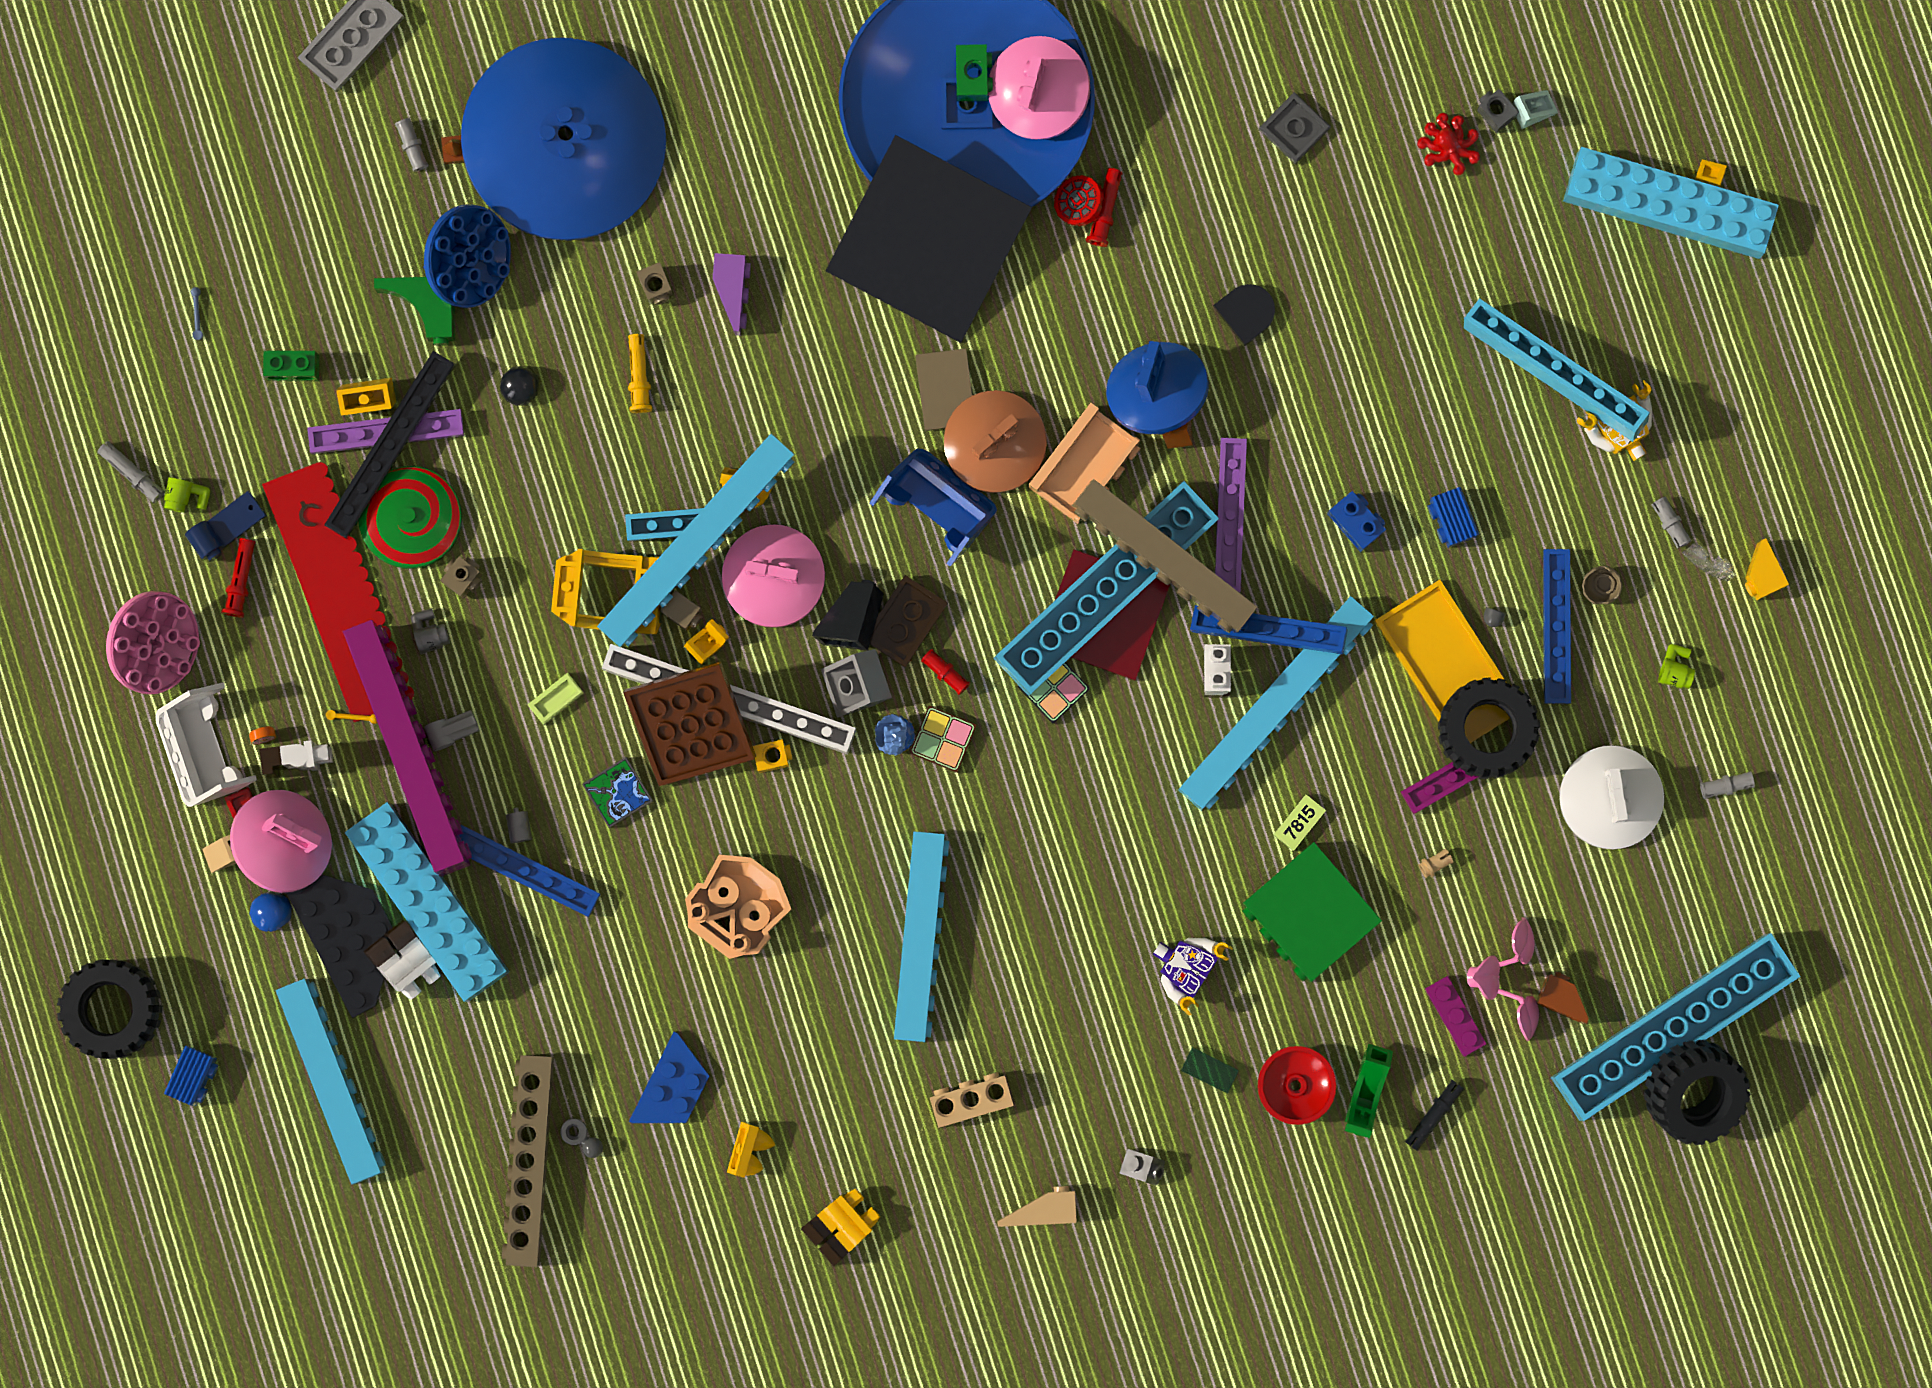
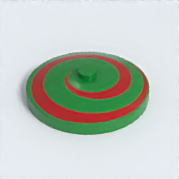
(412, 518)

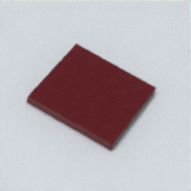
(1125, 638)

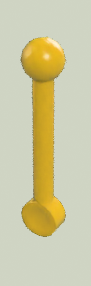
(332, 715)

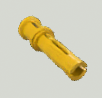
(639, 386)

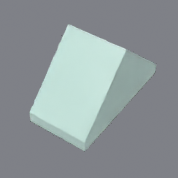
(1534, 108)

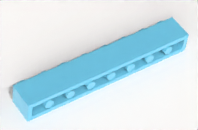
(1556, 370)
(919, 937)
(330, 1081)

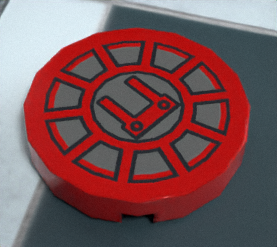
(1079, 200)

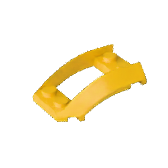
(569, 583)

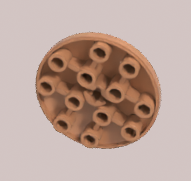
(995, 441)

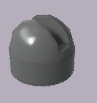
(1493, 617)

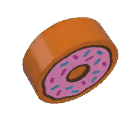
(262, 735)

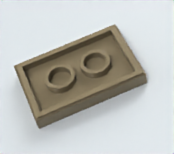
(942, 385)

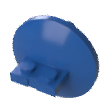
(467, 256)
(1157, 388)

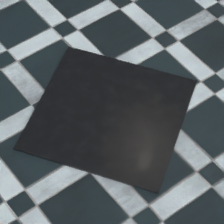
(928, 238)

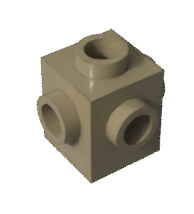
(464, 585)

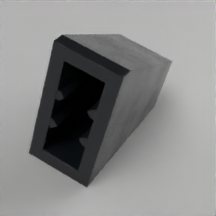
(851, 617)

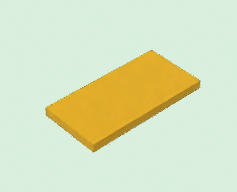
(1441, 653)

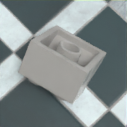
(856, 683)

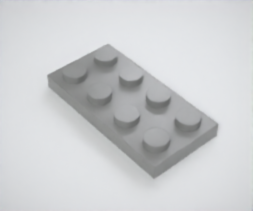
(350, 40)

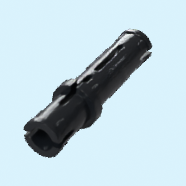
(1434, 1115)

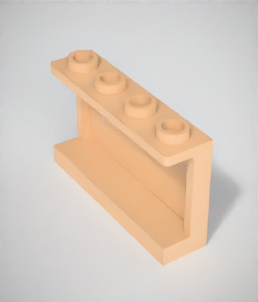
(1089, 451)

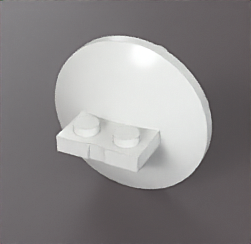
(1611, 797)

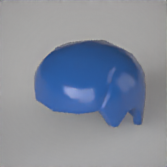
(270, 911)

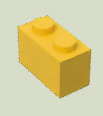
(366, 396)

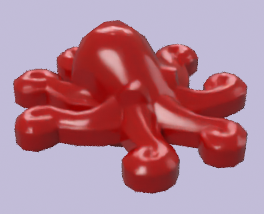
(1449, 143)

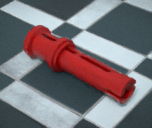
(1104, 221)
(237, 590)

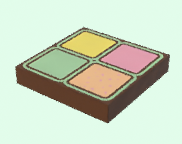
(943, 739)

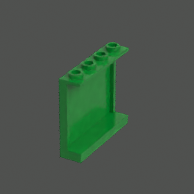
(1310, 913)

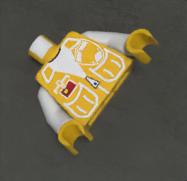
(1612, 441)

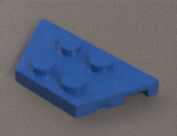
(672, 1087)

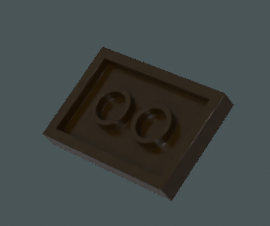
(906, 621)

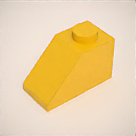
(1764, 572)

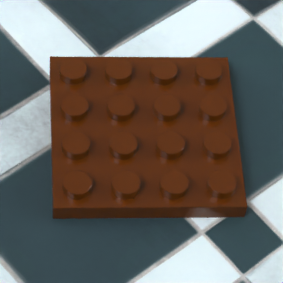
(689, 724)

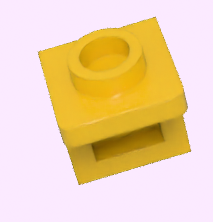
(707, 641)

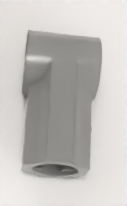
(444, 732)

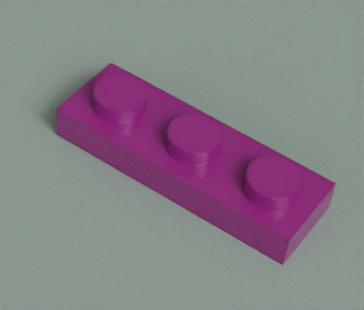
(1435, 787)
(1455, 1016)

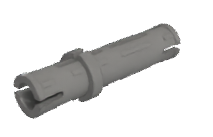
(139, 479)

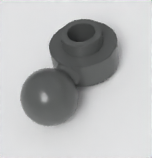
(591, 1146)

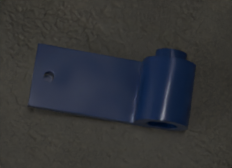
(215, 534)

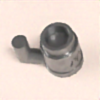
(429, 637)

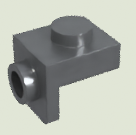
(1142, 1167)

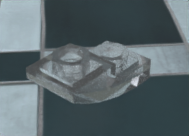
(1717, 568)

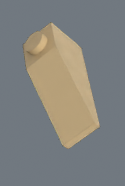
(1050, 1208)

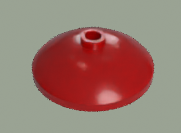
(1315, 1080)

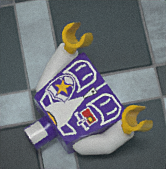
(1188, 967)

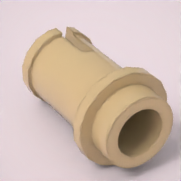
(1435, 863)

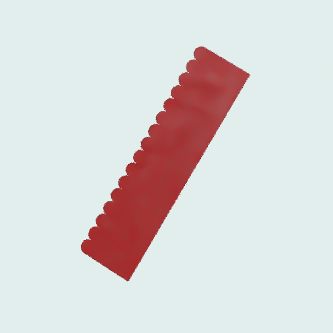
(328, 574)

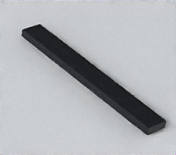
(390, 444)

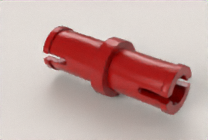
(945, 672)

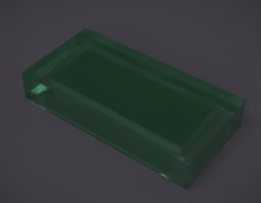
(1209, 1070)

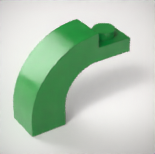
(1367, 1090)

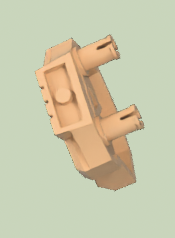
(750, 890)

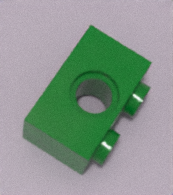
(973, 57)

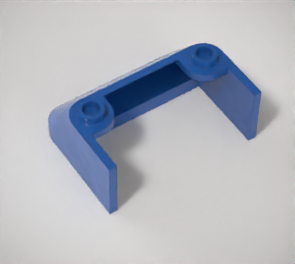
(940, 496)

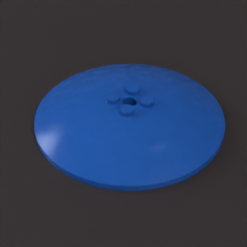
(552, 183)

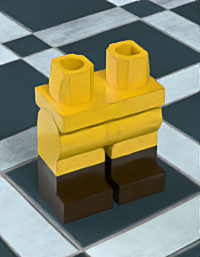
(849, 1223)

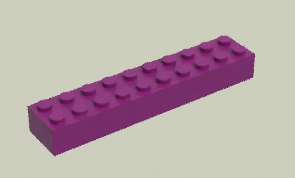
(407, 749)

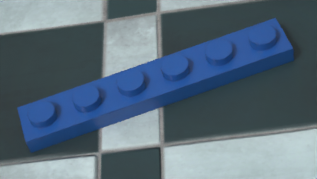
(1556, 626)
(1278, 632)
(530, 873)

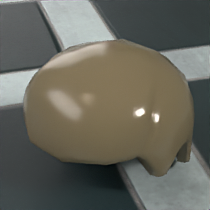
(1602, 585)

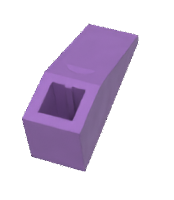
(729, 279)

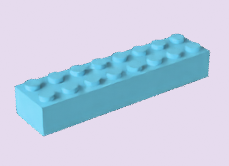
(1670, 203)
(427, 902)

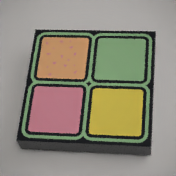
(1058, 693)

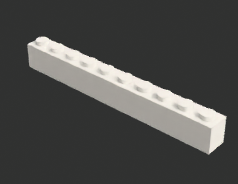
(751, 705)

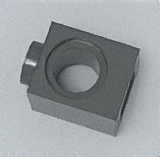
(1497, 121)

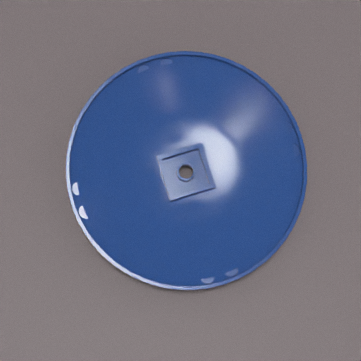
(905, 85)

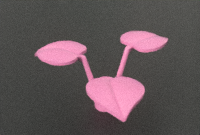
(1487, 978)

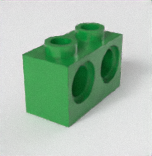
(291, 365)

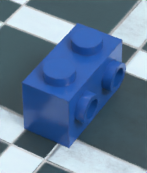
(1357, 520)

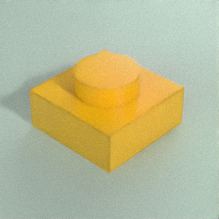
(1711, 173)

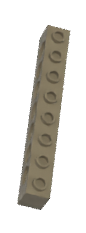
(530, 1254)

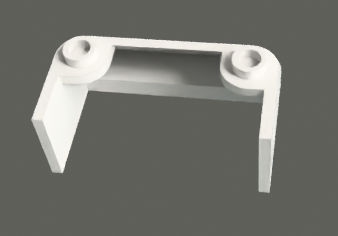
(195, 749)

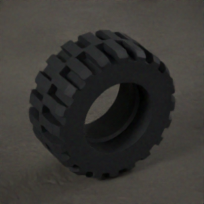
(1517, 707)
(75, 1003)
(1716, 1112)

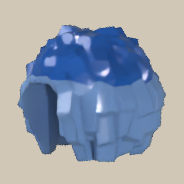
(894, 734)

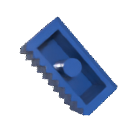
(1453, 517)
(191, 1076)

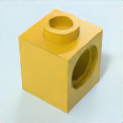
(761, 751)

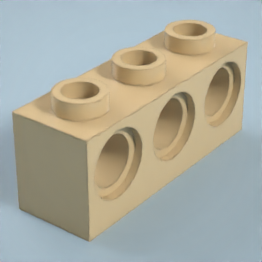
(961, 1111)

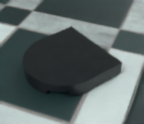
(1247, 311)

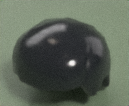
(519, 385)

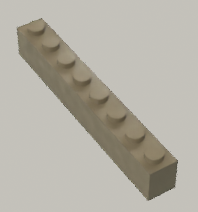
(1164, 556)

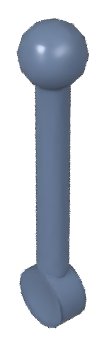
(197, 334)

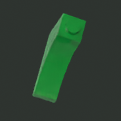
(435, 313)

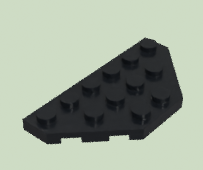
(341, 925)

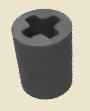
(518, 826)

